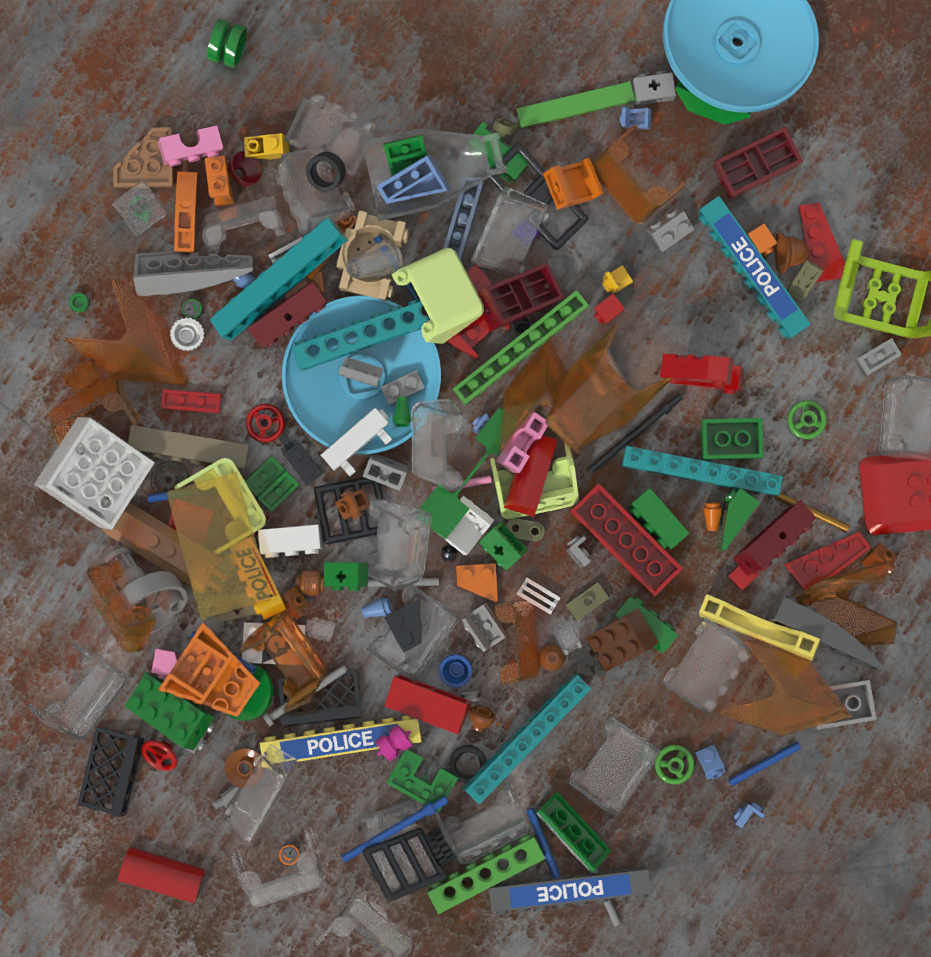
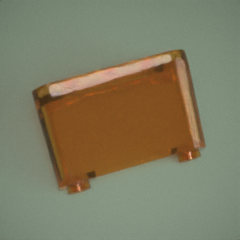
(525, 641)

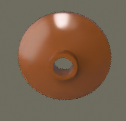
(234, 763)

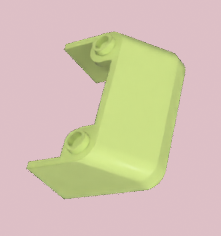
(223, 467)
(558, 491)

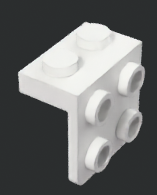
(470, 528)

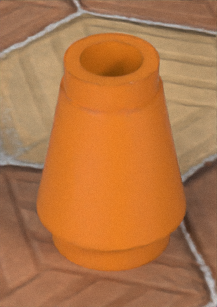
(712, 515)

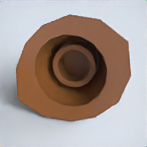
(789, 252)

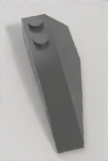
(804, 619)

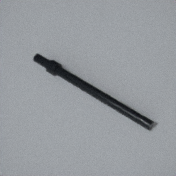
(664, 408)

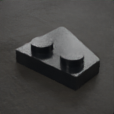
(406, 625)

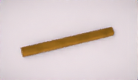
(818, 514)

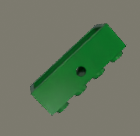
(171, 715)

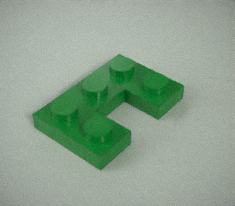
(415, 787)

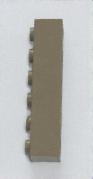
(187, 446)

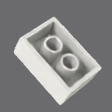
(290, 540)

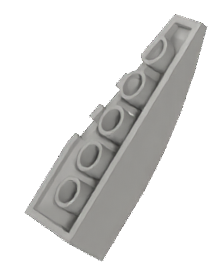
(177, 273)

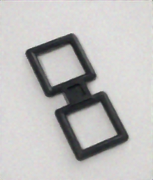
(537, 192)

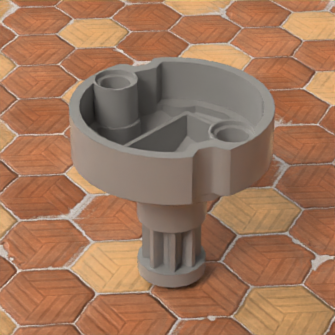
(156, 591)

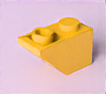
(266, 146)

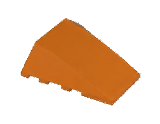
(211, 675)

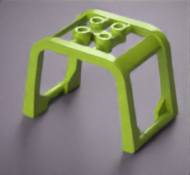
(889, 296)

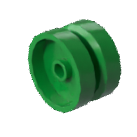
(227, 43)

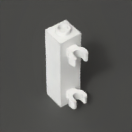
(355, 439)

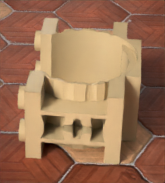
(365, 230)

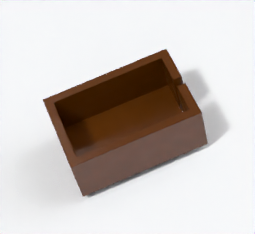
(622, 640)

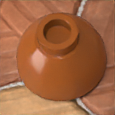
(551, 657)
(481, 717)

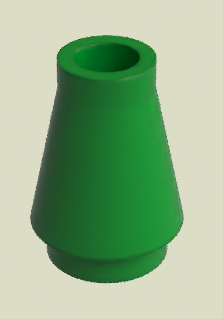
(402, 413)

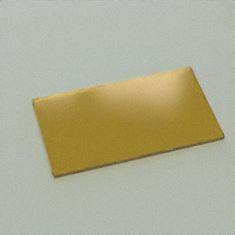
(218, 545)

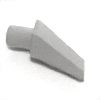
(226, 797)

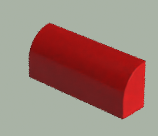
(528, 484)
(428, 703)
(161, 875)

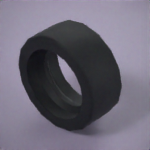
(316, 181)
(459, 751)

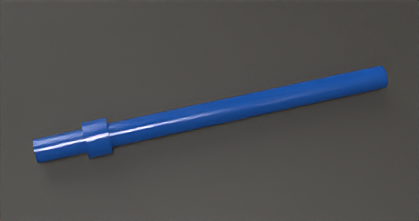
(429, 809)

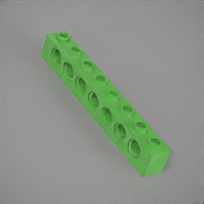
(520, 348)

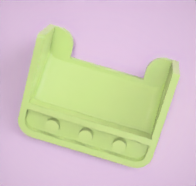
(444, 292)

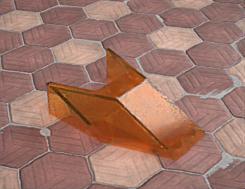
(596, 398)

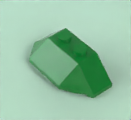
(706, 110)

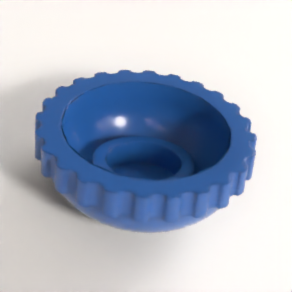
(455, 670)

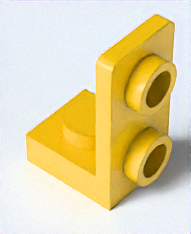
(616, 280)

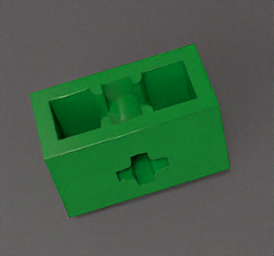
(502, 536)
(346, 575)

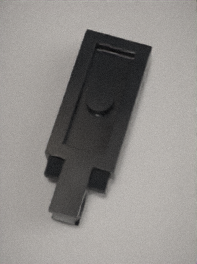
(300, 460)

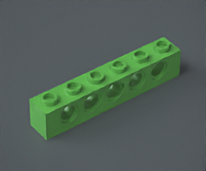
(444, 902)

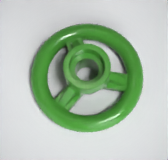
(805, 406)
(678, 771)

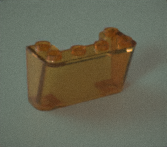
(128, 626)

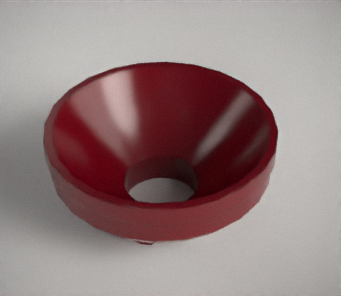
(249, 166)

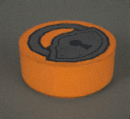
(289, 854)

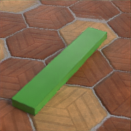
(575, 105)

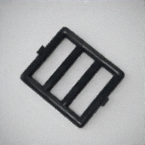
(322, 516)
(405, 887)

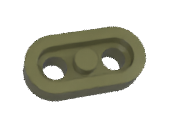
(505, 126)
(525, 528)

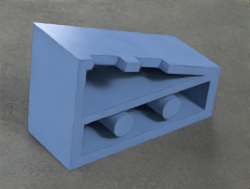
(414, 181)

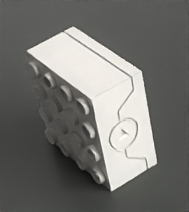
(94, 473)

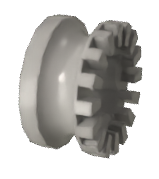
(473, 696)

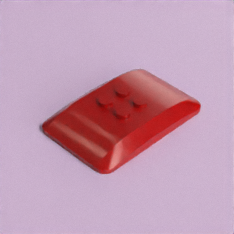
(895, 494)

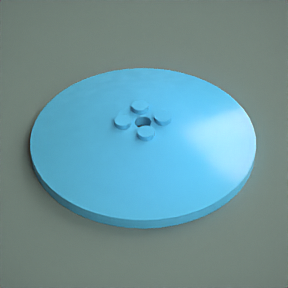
(765, 71)
(332, 404)

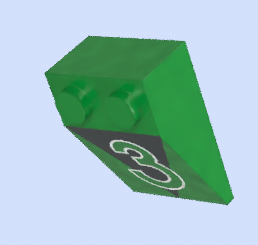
(735, 513)

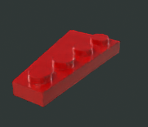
(821, 242)
(827, 560)

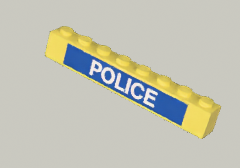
(340, 741)

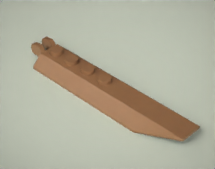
(150, 540)

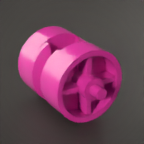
(390, 745)

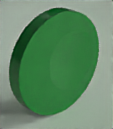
(260, 699)

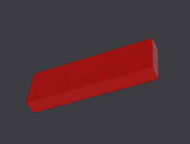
(191, 401)

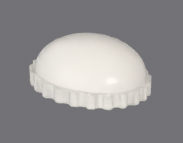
(187, 334)

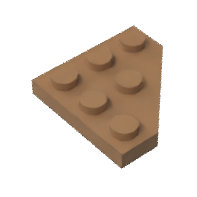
(145, 163)

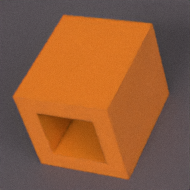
(762, 240)

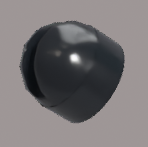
(521, 325)
(448, 553)

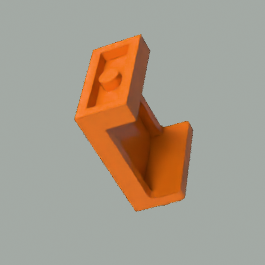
(219, 180)
(573, 184)

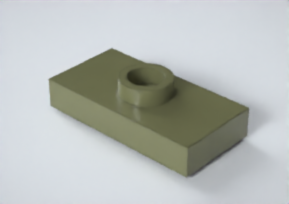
(804, 280)
(587, 601)

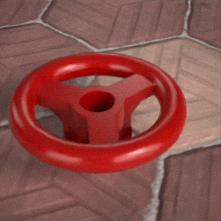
(263, 429)
(161, 751)

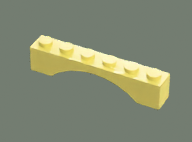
(758, 628)

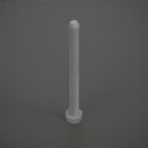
(269, 718)

